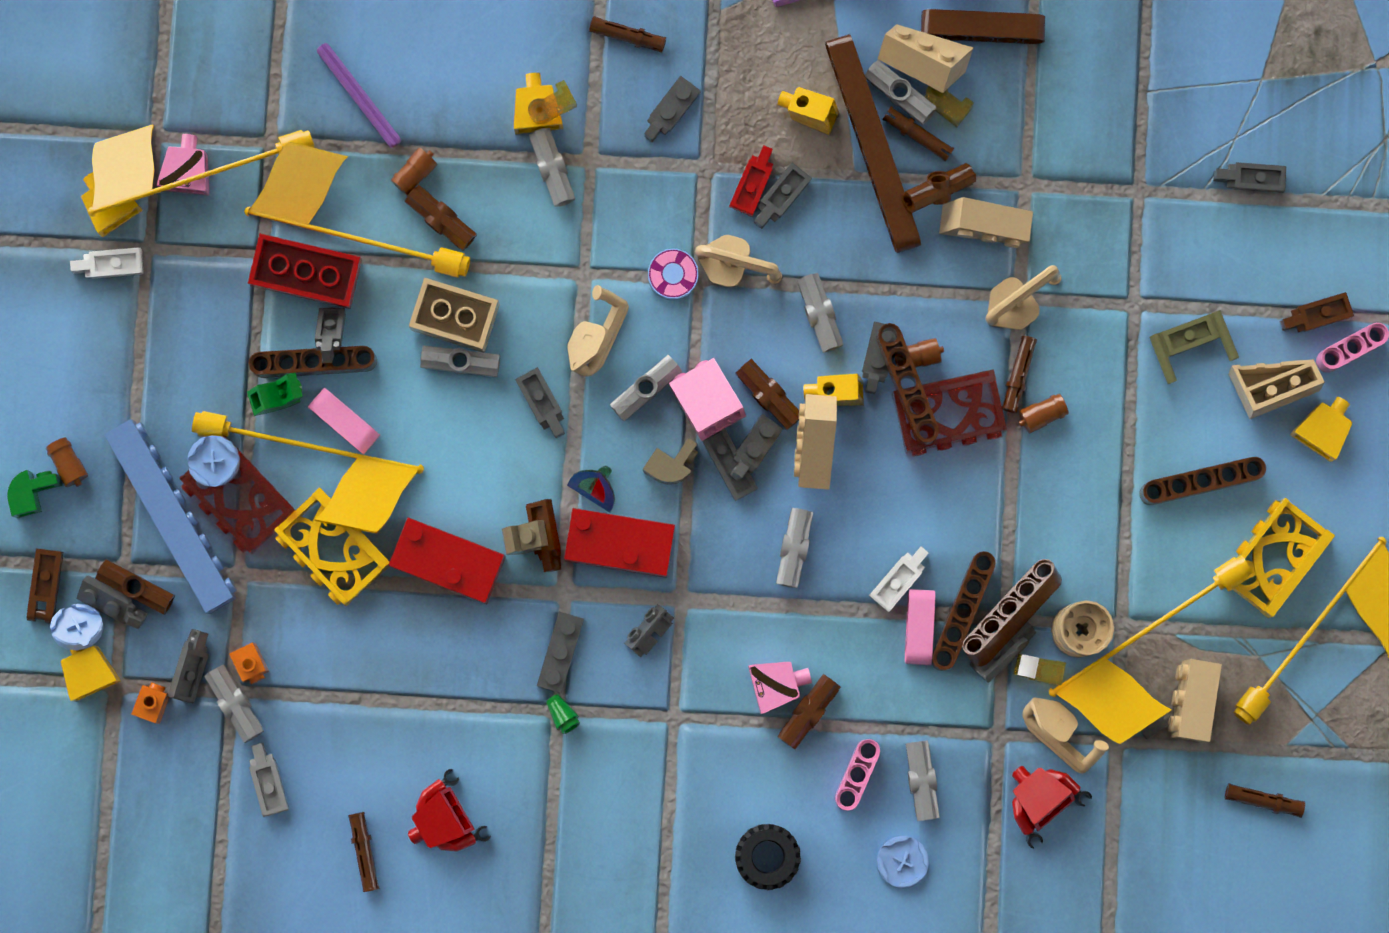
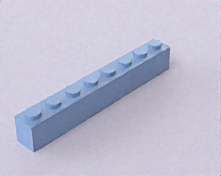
(170, 516)

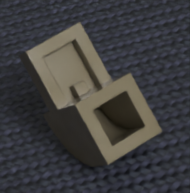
(670, 470)
(525, 537)

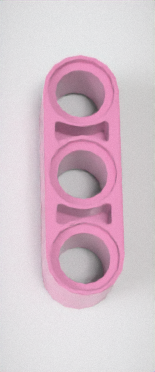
(1361, 339)
(343, 420)
(920, 627)
(866, 765)

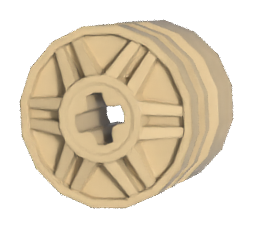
(1096, 632)

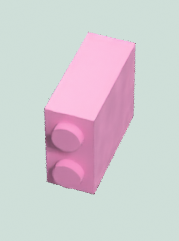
(707, 399)

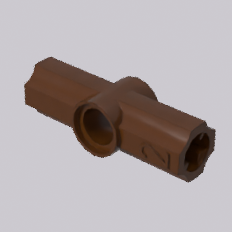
(938, 188)
(440, 217)
(768, 394)
(120, 580)
(809, 711)

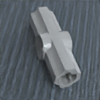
(912, 102)
(552, 167)
(820, 312)
(477, 362)
(633, 399)
(794, 548)
(234, 703)
(922, 780)

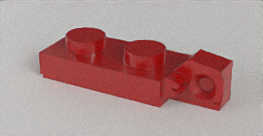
(752, 183)

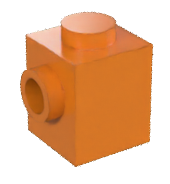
(249, 663)
(151, 703)

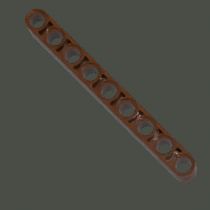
(872, 142)

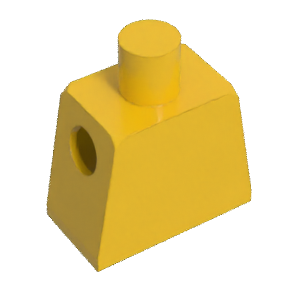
(524, 96)
(810, 109)
(109, 219)
(847, 388)
(1325, 429)
(87, 673)

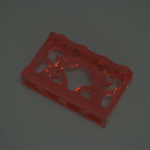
(973, 386)
(273, 502)

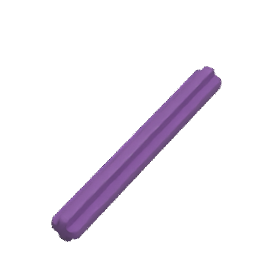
(358, 95)

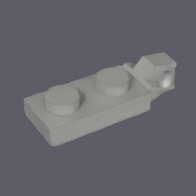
(267, 782)

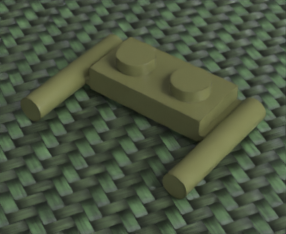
(1190, 336)

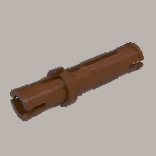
(638, 37)
(917, 133)
(1016, 384)
(1276, 803)
(363, 851)

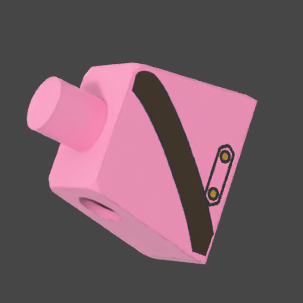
(184, 163)
(777, 684)

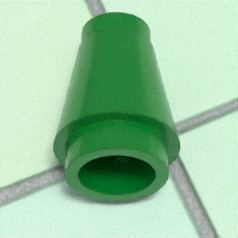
(562, 714)

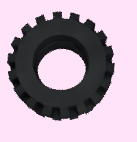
(773, 879)

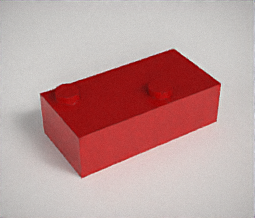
(304, 271)
(619, 542)
(447, 560)

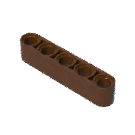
(984, 26)
(300, 359)
(907, 371)
(1214, 477)
(970, 600)
(1009, 624)

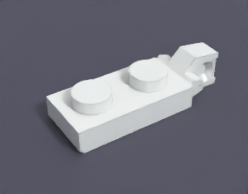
(110, 263)
(899, 579)

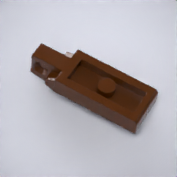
(1319, 313)
(548, 554)

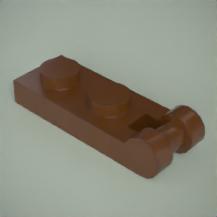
(44, 584)

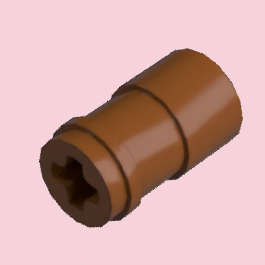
(413, 172)
(922, 353)
(1042, 413)
(67, 464)

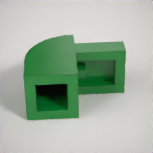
(275, 395)
(24, 490)

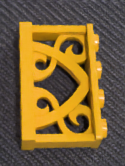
(1310, 547)
(368, 551)

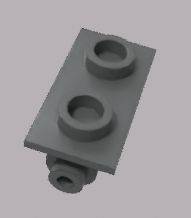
(640, 637)

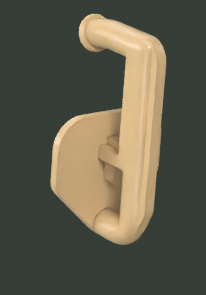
(729, 257)
(1012, 302)
(593, 342)
(1054, 726)

